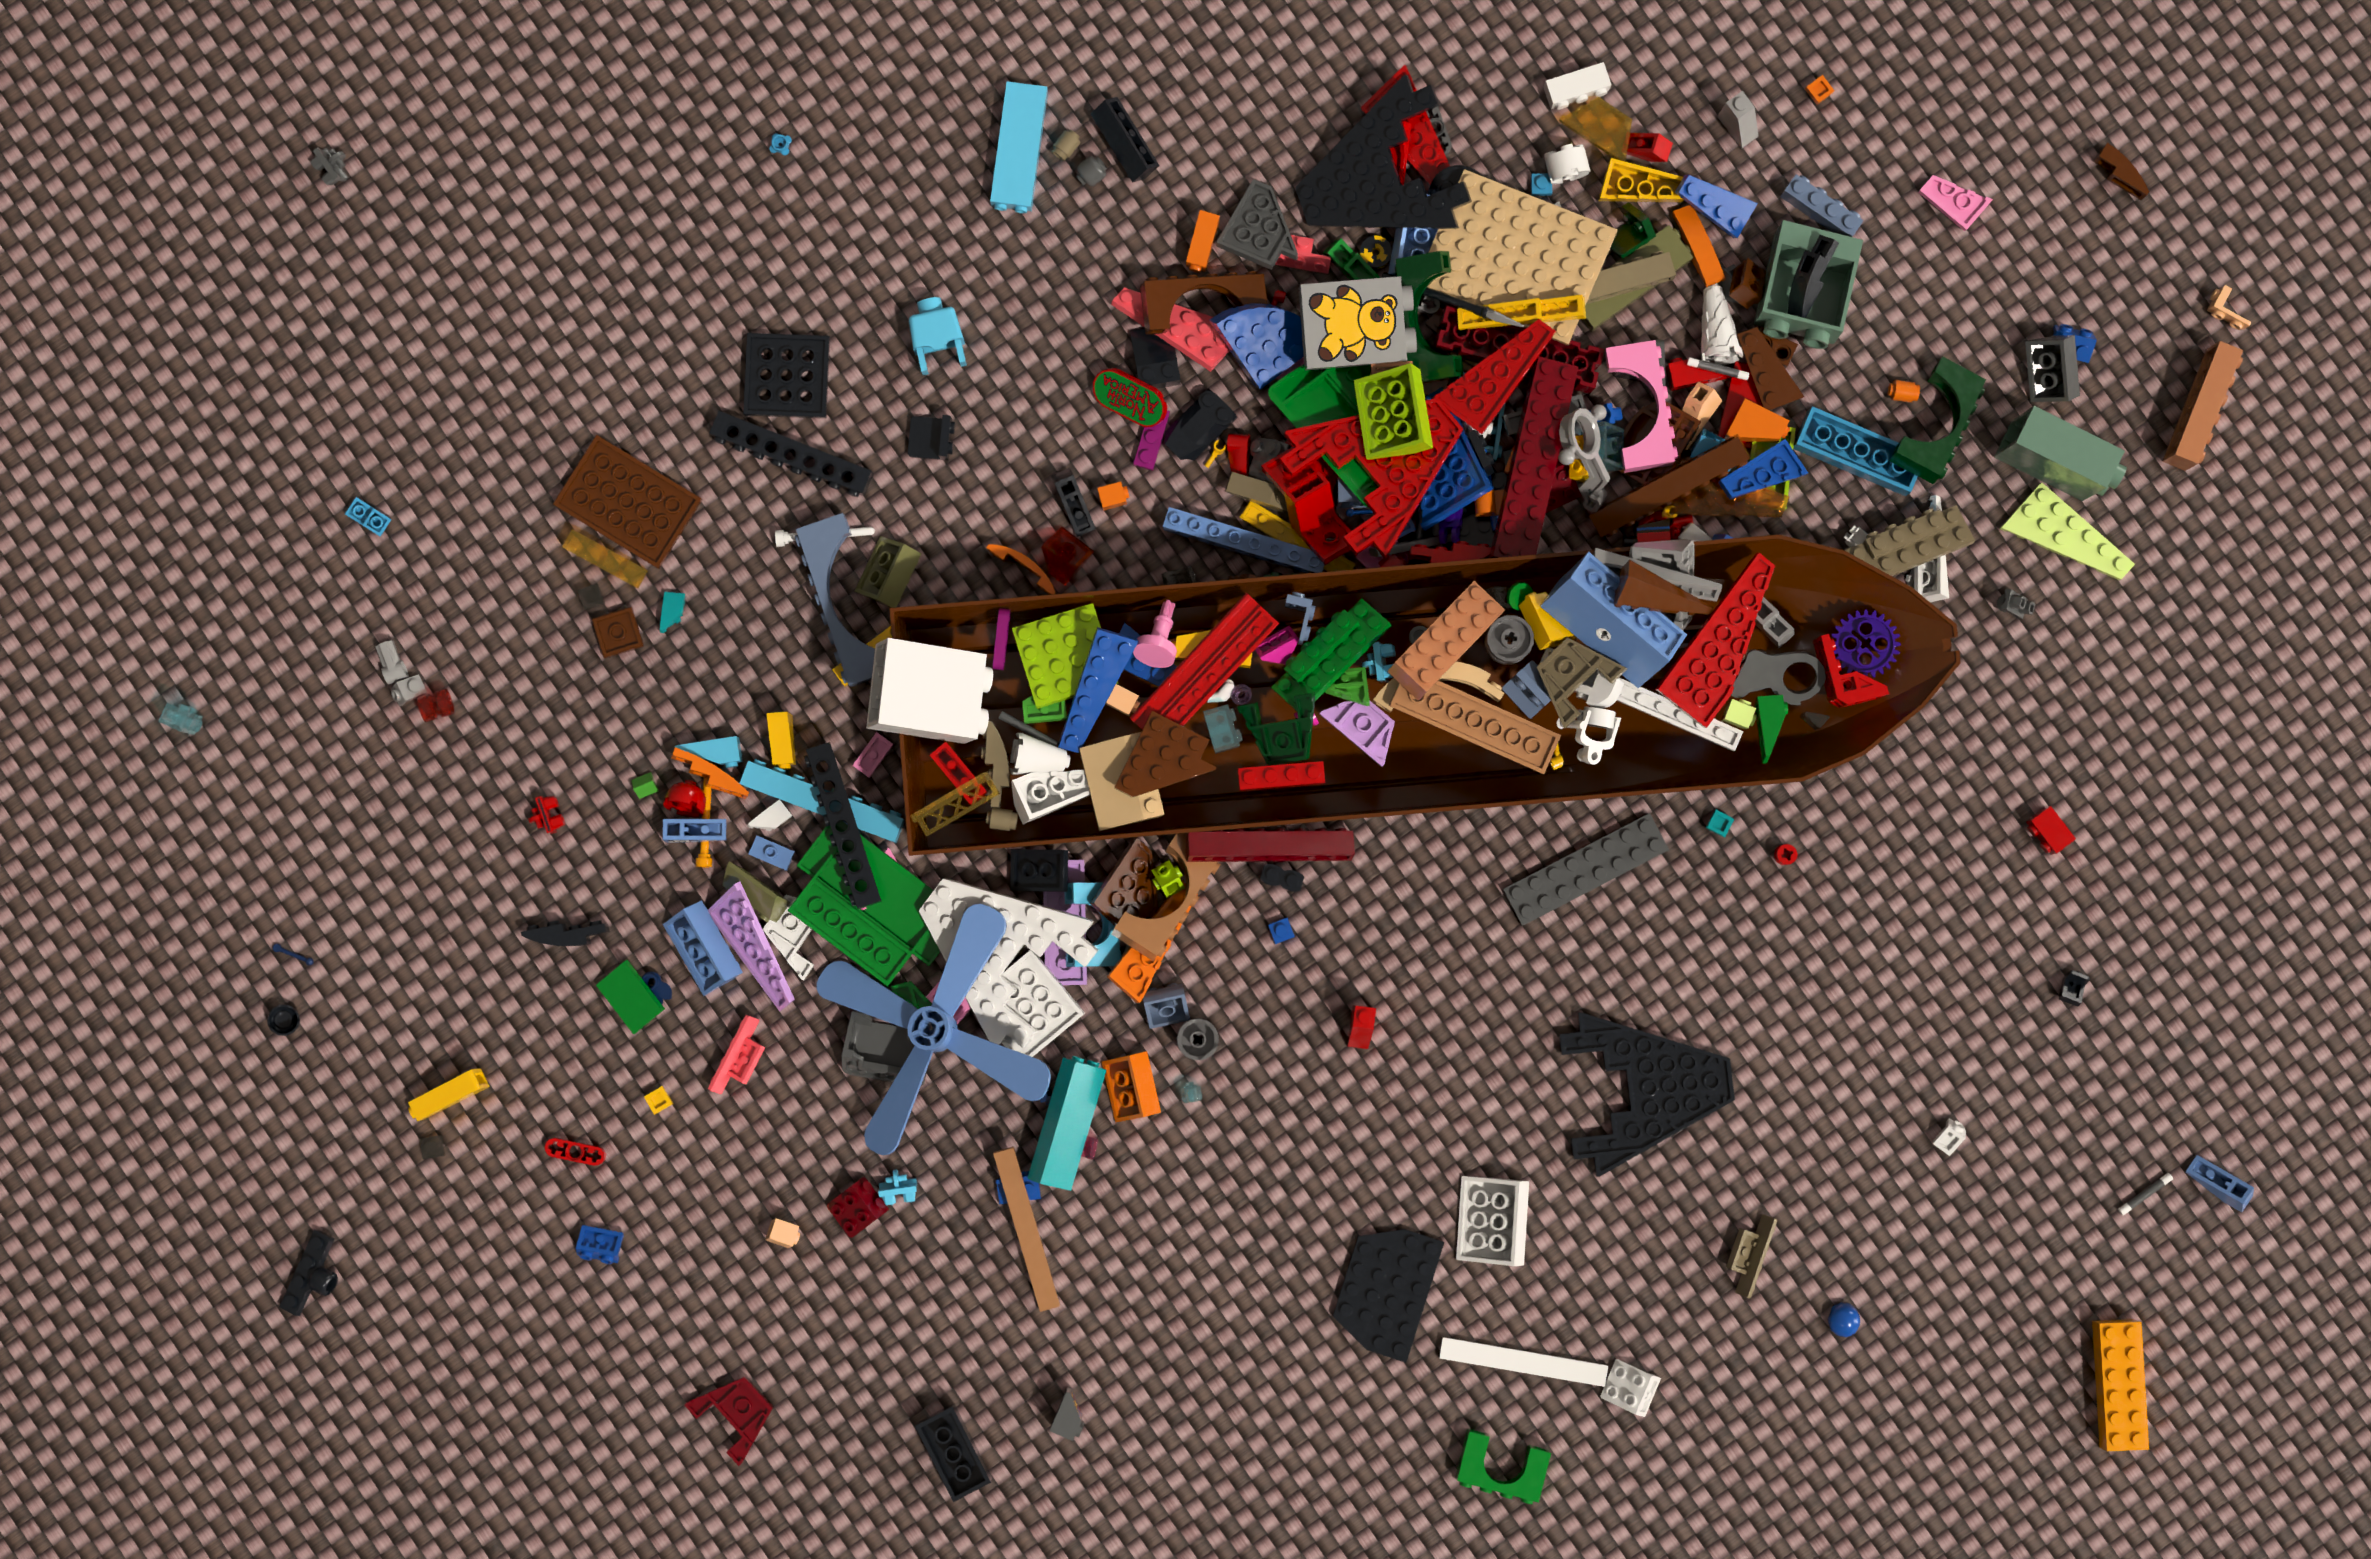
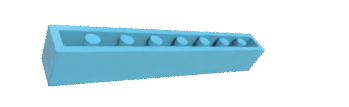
(803, 794)

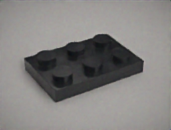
(1039, 870)

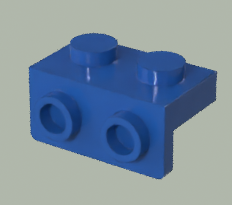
(2084, 340)

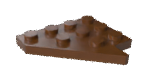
(1163, 757)
(1129, 886)

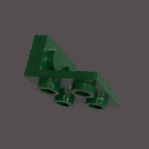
(1634, 233)

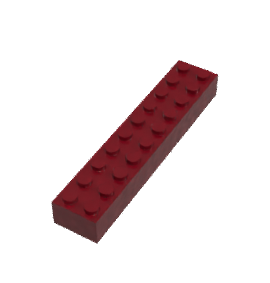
(1533, 459)

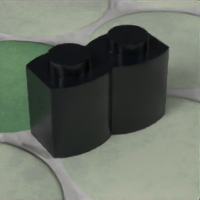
(1275, 876)

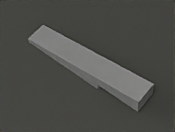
(1694, 585)

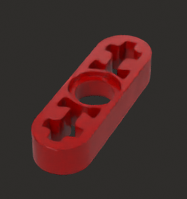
(559, 1153)

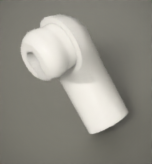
(1224, 692)

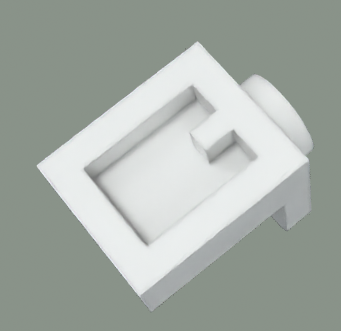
(1950, 1137)

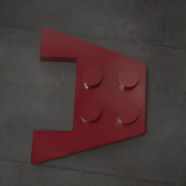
(742, 1407)

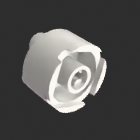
(1567, 164)

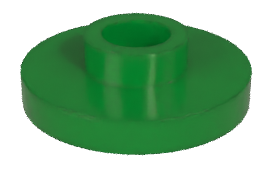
(1517, 593)

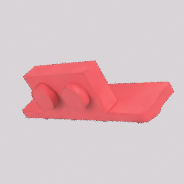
(1306, 259)
(740, 1057)

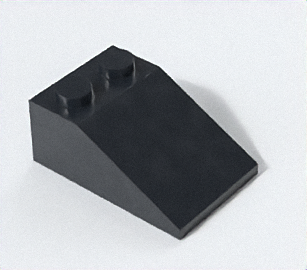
(1154, 360)

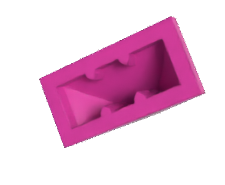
(1278, 647)

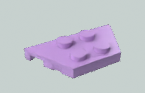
(1364, 726)

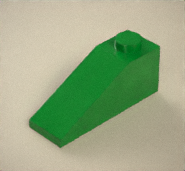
(1769, 719)

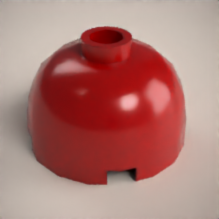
(686, 799)

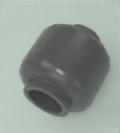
(1091, 171)

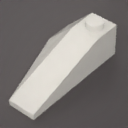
(1046, 792)

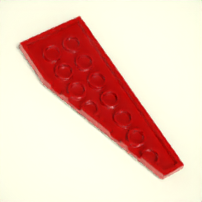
(1709, 664)

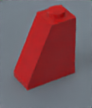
(1361, 1026)

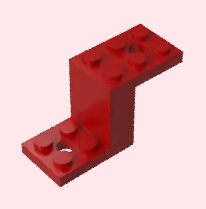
(1310, 508)

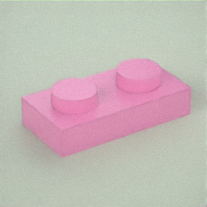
(873, 755)

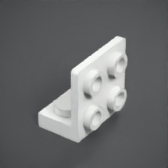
(1630, 1388)

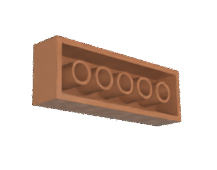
(2203, 406)
(1446, 640)

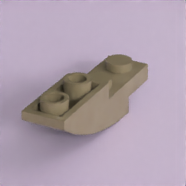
(996, 755)

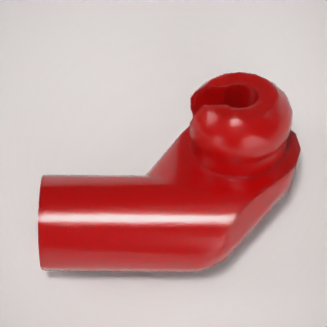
(1677, 524)

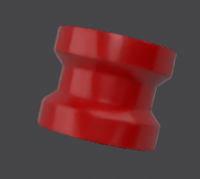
(1781, 856)

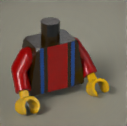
(1651, 528)

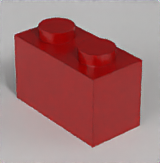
(2050, 830)

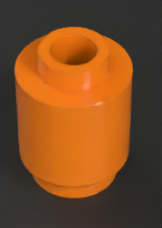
(1903, 391)

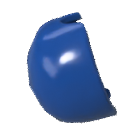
(1844, 1319)

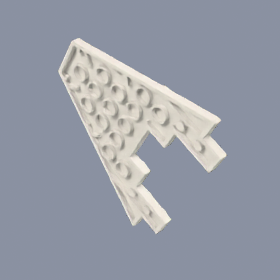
(1026, 925)

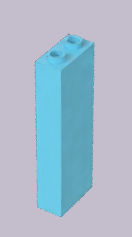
(1019, 147)

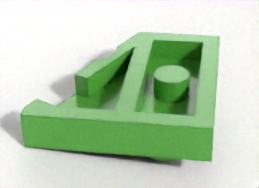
(1351, 686)

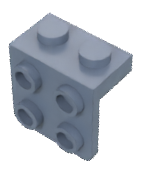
(1298, 602)

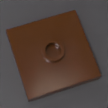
(618, 632)

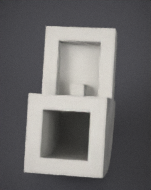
(1602, 693)

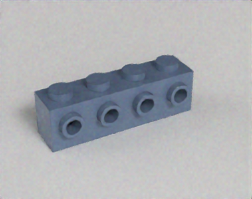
(1820, 207)

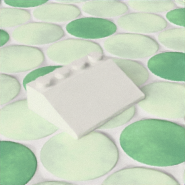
(1492, 1220)

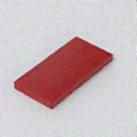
(1736, 394)

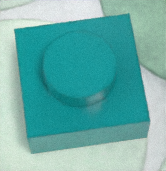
(1719, 823)

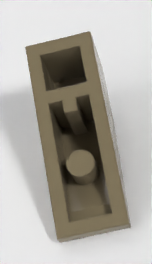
(1256, 492)

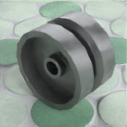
(1518, 631)

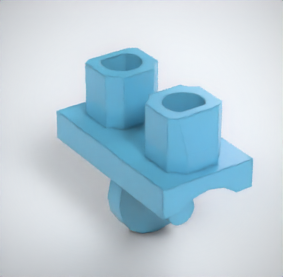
(1381, 652)
(897, 1185)

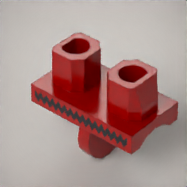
(551, 823)

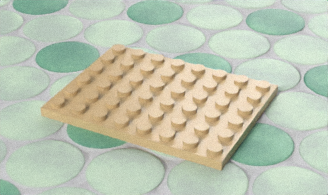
(1520, 250)

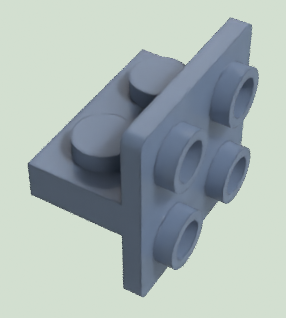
(1527, 690)

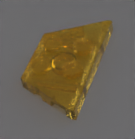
(1601, 126)

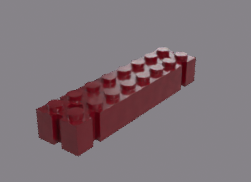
(1481, 342)

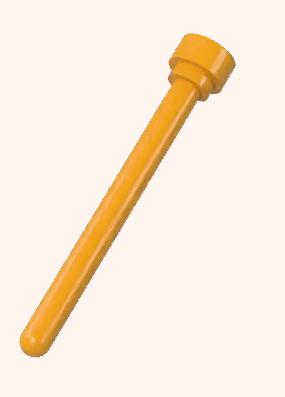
(704, 857)

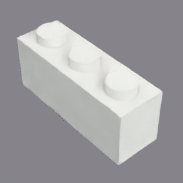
(1577, 86)

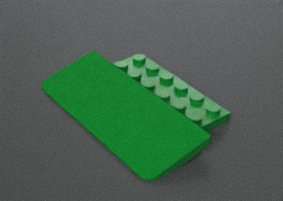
(1322, 397)
(882, 934)

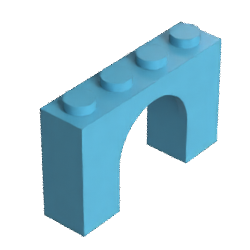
(1107, 944)

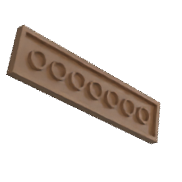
(1480, 724)

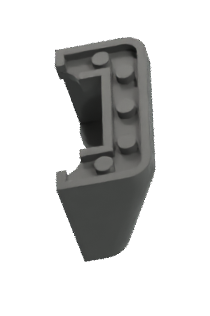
(875, 1048)

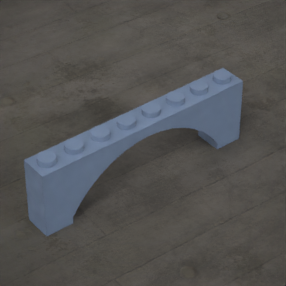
(820, 545)

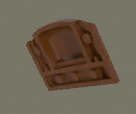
(1641, 425)

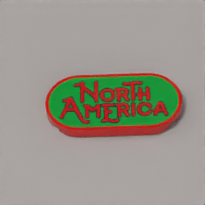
(1129, 397)

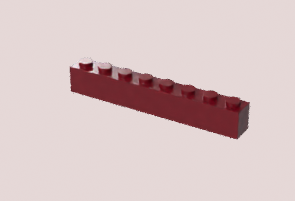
(1270, 845)

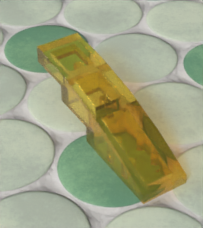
(604, 558)

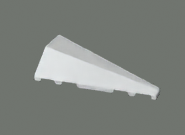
(1931, 577)

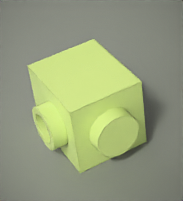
(1739, 714)

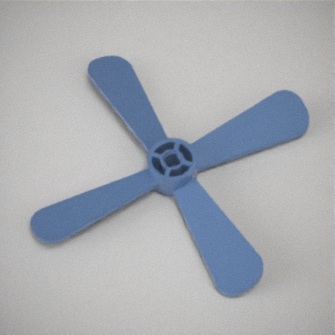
(972, 947)

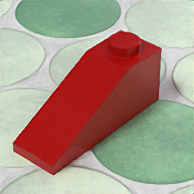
(1685, 376)

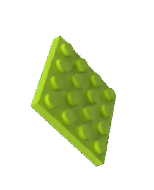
(1056, 652)

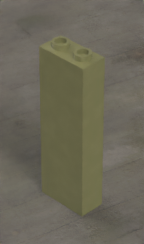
(1667, 241)

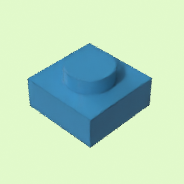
(1541, 185)

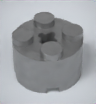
(1198, 1027)

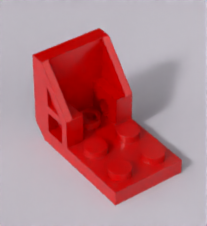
(1858, 686)

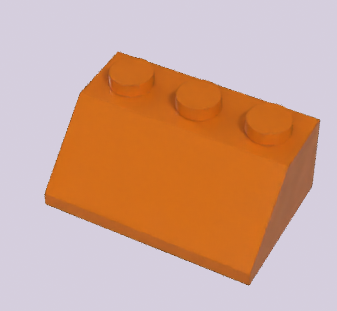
(1131, 1087)

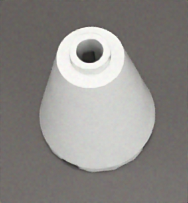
(1036, 756)

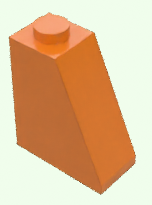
(1202, 241)
(1758, 424)

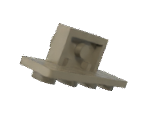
(1749, 1254)

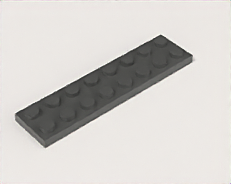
(1585, 869)

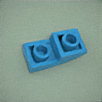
(368, 516)

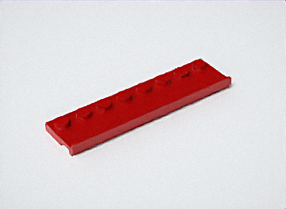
(1209, 663)

